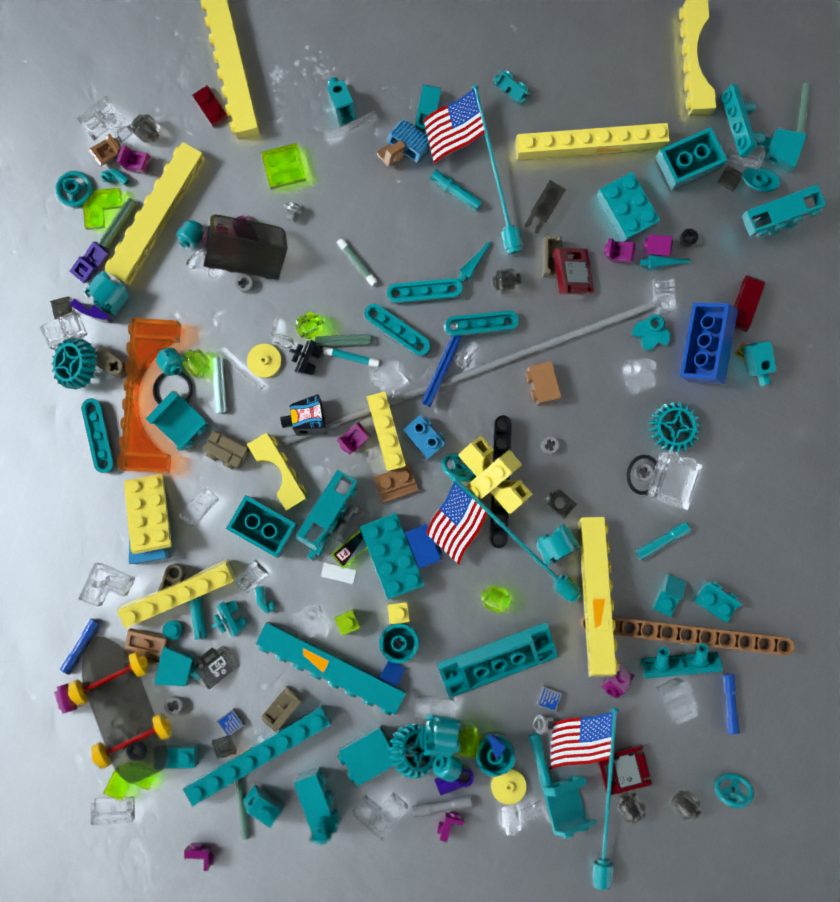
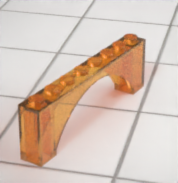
(137, 448)

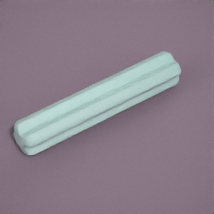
(218, 385)

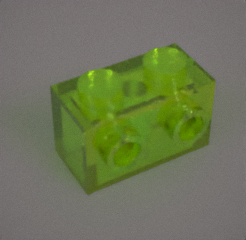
(469, 740)

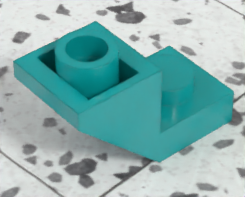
(427, 104)

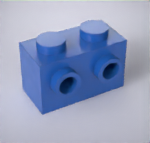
(423, 546)

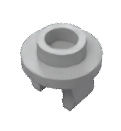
(293, 209)
(541, 724)

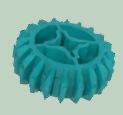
(74, 363)
(677, 418)
(409, 763)

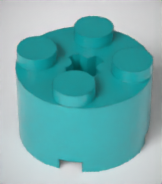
(106, 293)
(557, 545)
(390, 649)
(440, 736)
(493, 766)

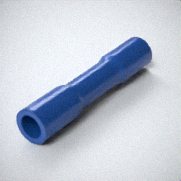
(73, 657)
(732, 716)

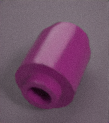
(63, 700)

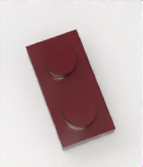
(210, 106)

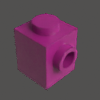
(659, 244)

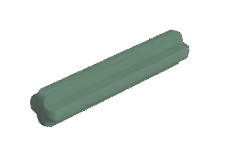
(117, 223)
(343, 340)

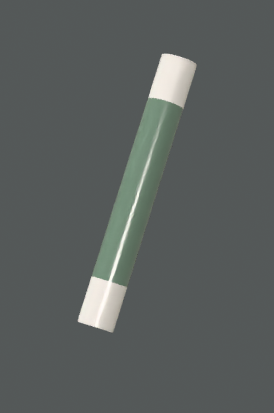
(357, 262)

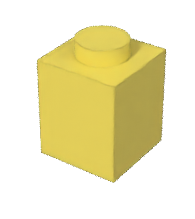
(398, 612)

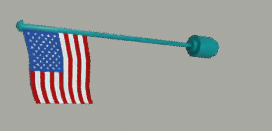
(457, 127)
(460, 521)
(586, 742)

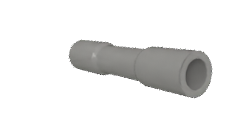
(453, 804)

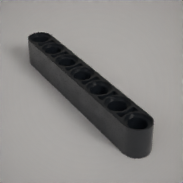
(497, 453)

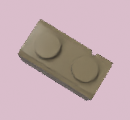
(225, 449)

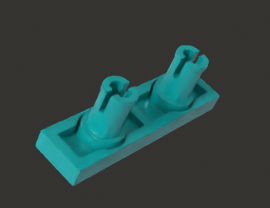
(737, 114)
(678, 665)

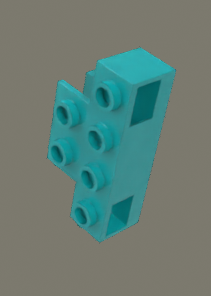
(784, 211)
(327, 510)

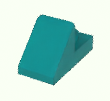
(669, 595)

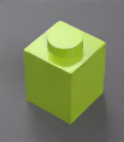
(347, 622)

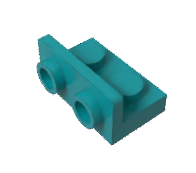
(717, 601)

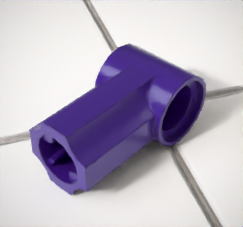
(445, 787)

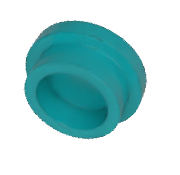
(172, 630)

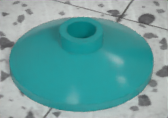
(761, 180)

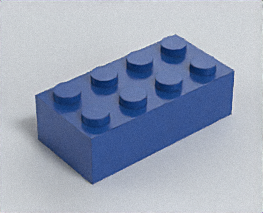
(709, 343)

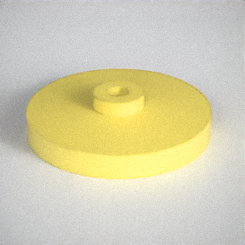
(264, 360)
(509, 787)

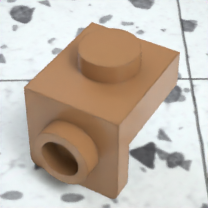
(106, 150)
(391, 153)

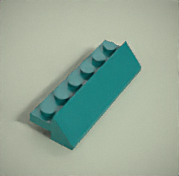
(497, 660)

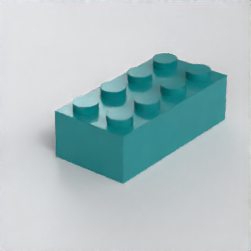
(391, 556)

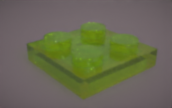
(283, 166)

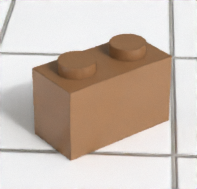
(543, 383)

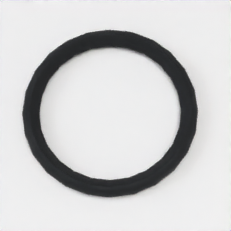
(180, 374)
(629, 471)

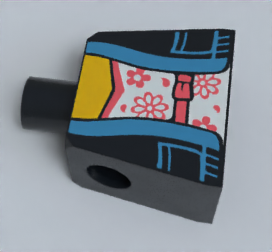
(306, 417)

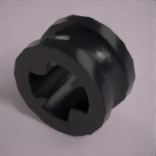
(685, 242)
(130, 748)

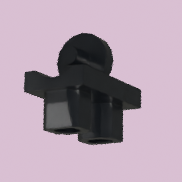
(303, 365)

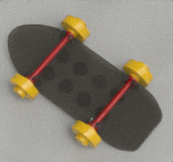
(121, 710)

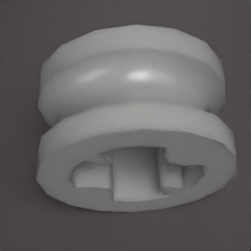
(239, 279)
(544, 442)
(648, 469)
(171, 700)

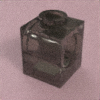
(568, 506)

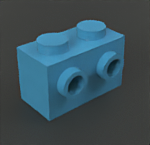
(424, 436)

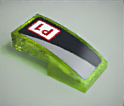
(349, 550)

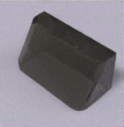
(245, 247)

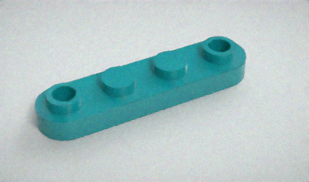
(424, 290)
(481, 323)
(397, 329)
(97, 435)

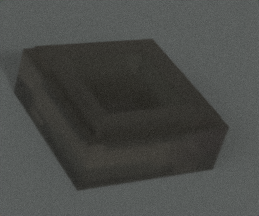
(730, 178)
(61, 307)
(224, 747)

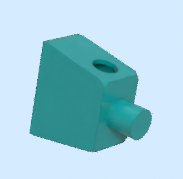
(339, 98)
(784, 148)
(759, 360)
(175, 668)
(264, 807)

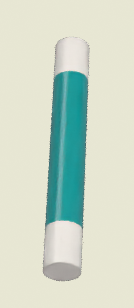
(350, 356)

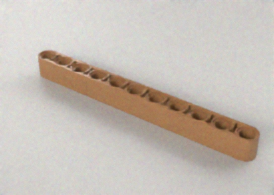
(696, 632)

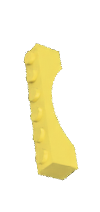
(700, 93)
(184, 591)

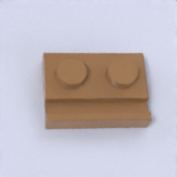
(396, 483)
(146, 643)

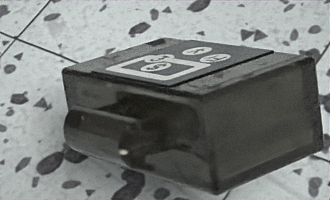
(215, 666)

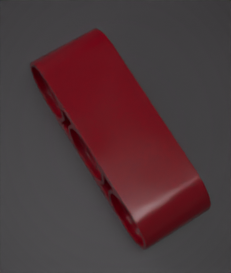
(747, 301)

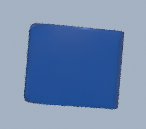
(392, 673)
(497, 745)

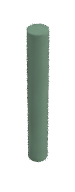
(803, 107)
(241, 809)

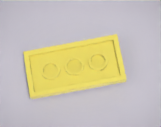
(147, 514)

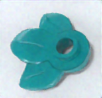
(651, 335)

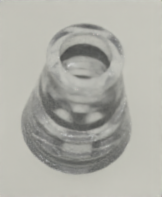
(465, 355)

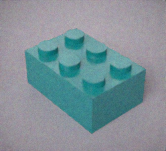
(691, 158)
(627, 207)
(261, 526)
(316, 798)

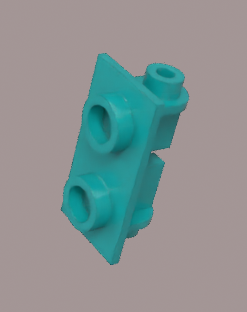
(517, 91)
(321, 831)

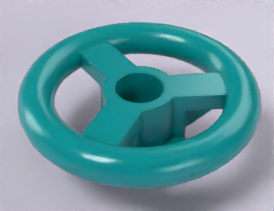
(68, 183)
(458, 468)
(733, 794)

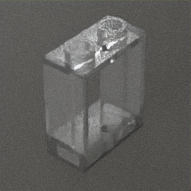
(654, 490)

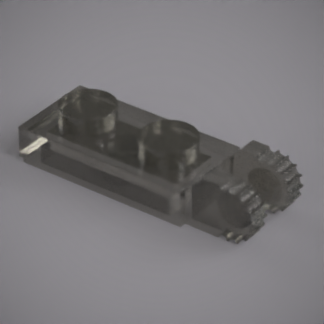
(545, 204)

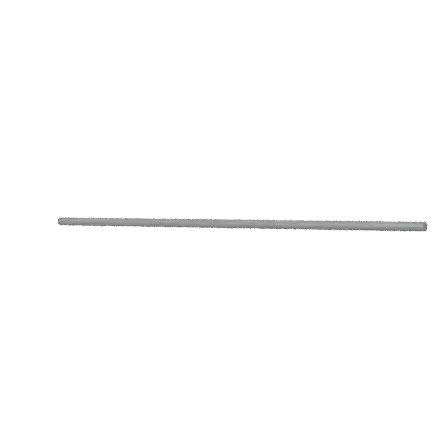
(485, 367)

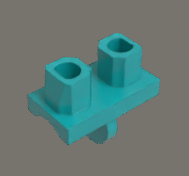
(225, 610)

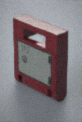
(573, 274)
(628, 770)

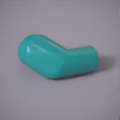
(114, 175)
(262, 602)

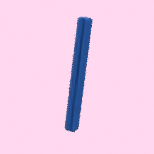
(441, 370)

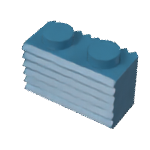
(415, 141)

